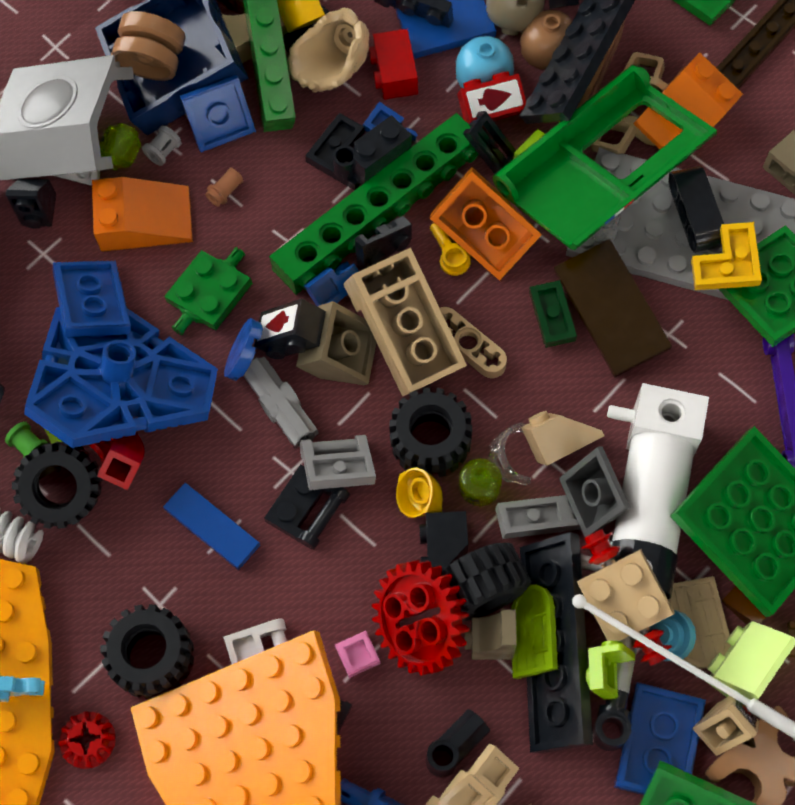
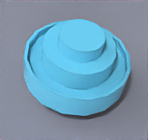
(677, 632)

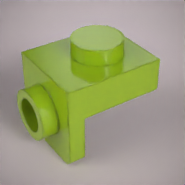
(602, 669)

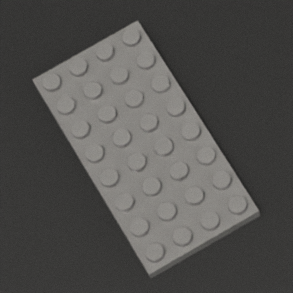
(652, 233)

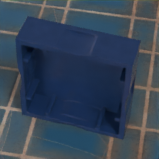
(205, 59)

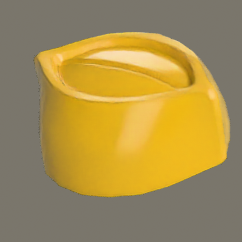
(418, 493)

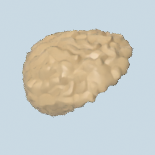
(329, 51)

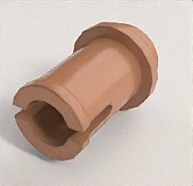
(218, 193)

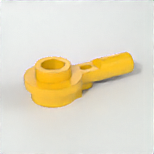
(454, 258)

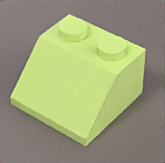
(751, 659)

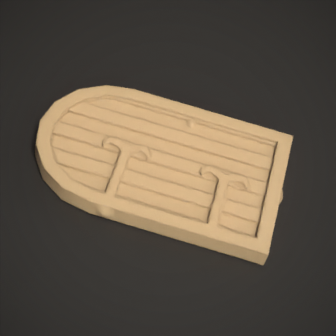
(702, 604)

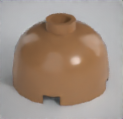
(543, 37)

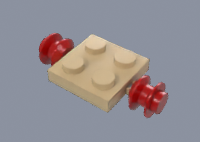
(627, 593)

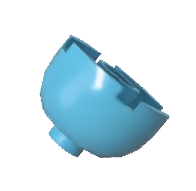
(482, 59)

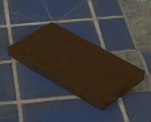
(612, 308)

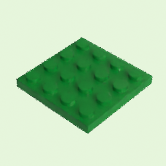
(747, 520)

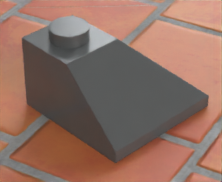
(594, 492)

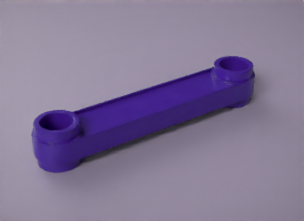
(785, 390)

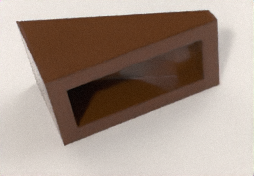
(742, 607)

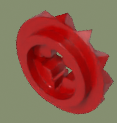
(98, 750)

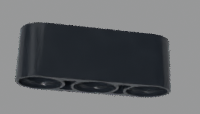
(696, 208)

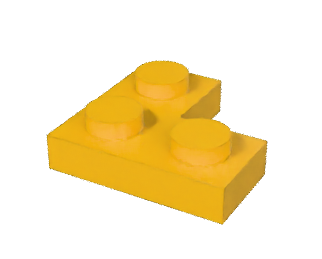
(736, 266)

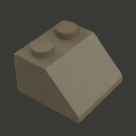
(344, 348)

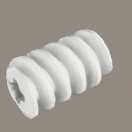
(18, 541)

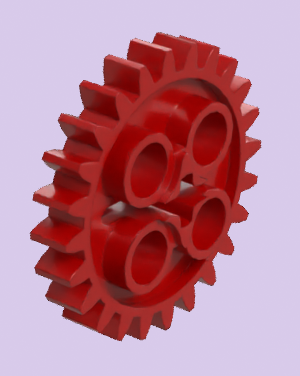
(429, 642)

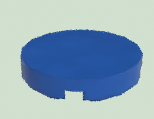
(242, 350)

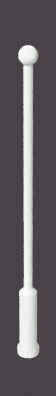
(753, 705)

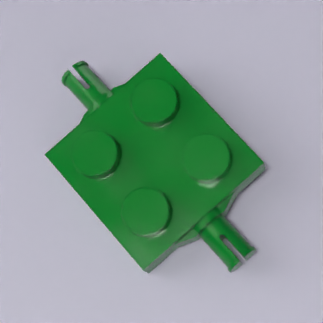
(208, 290)

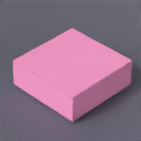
(357, 654)

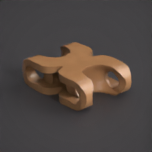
(761, 763)

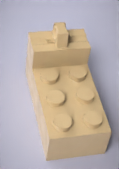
(405, 321)

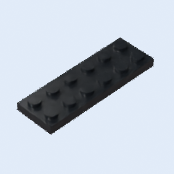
(575, 61)
(560, 698)

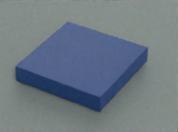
(218, 113)

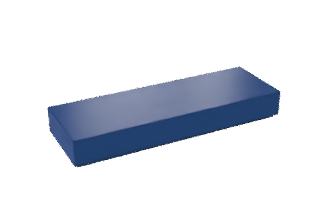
(211, 526)

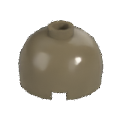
(513, 14)

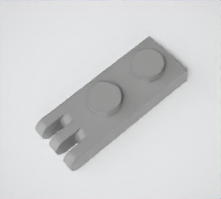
(536, 517)

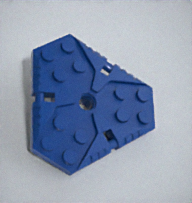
(97, 384)

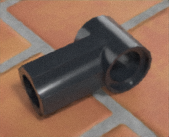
(458, 742)

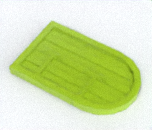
(534, 633)

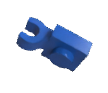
(329, 284)

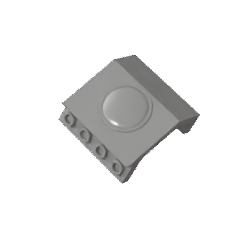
(53, 117)

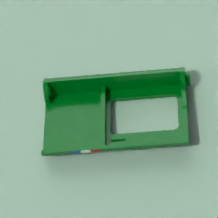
(574, 193)

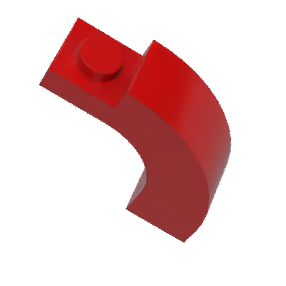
(120, 459)

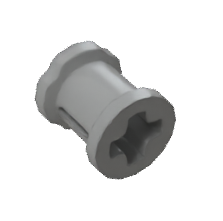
(161, 145)

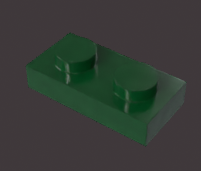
(552, 314)

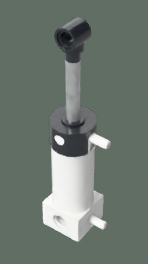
(661, 448)

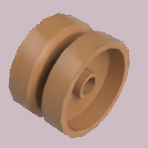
(148, 45)

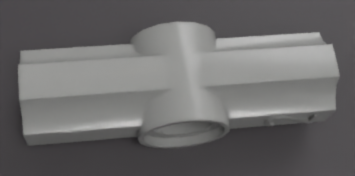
(279, 402)

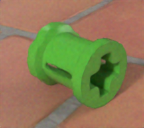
(23, 439)

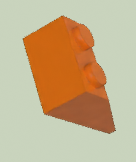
(699, 90)
(140, 213)
(485, 224)

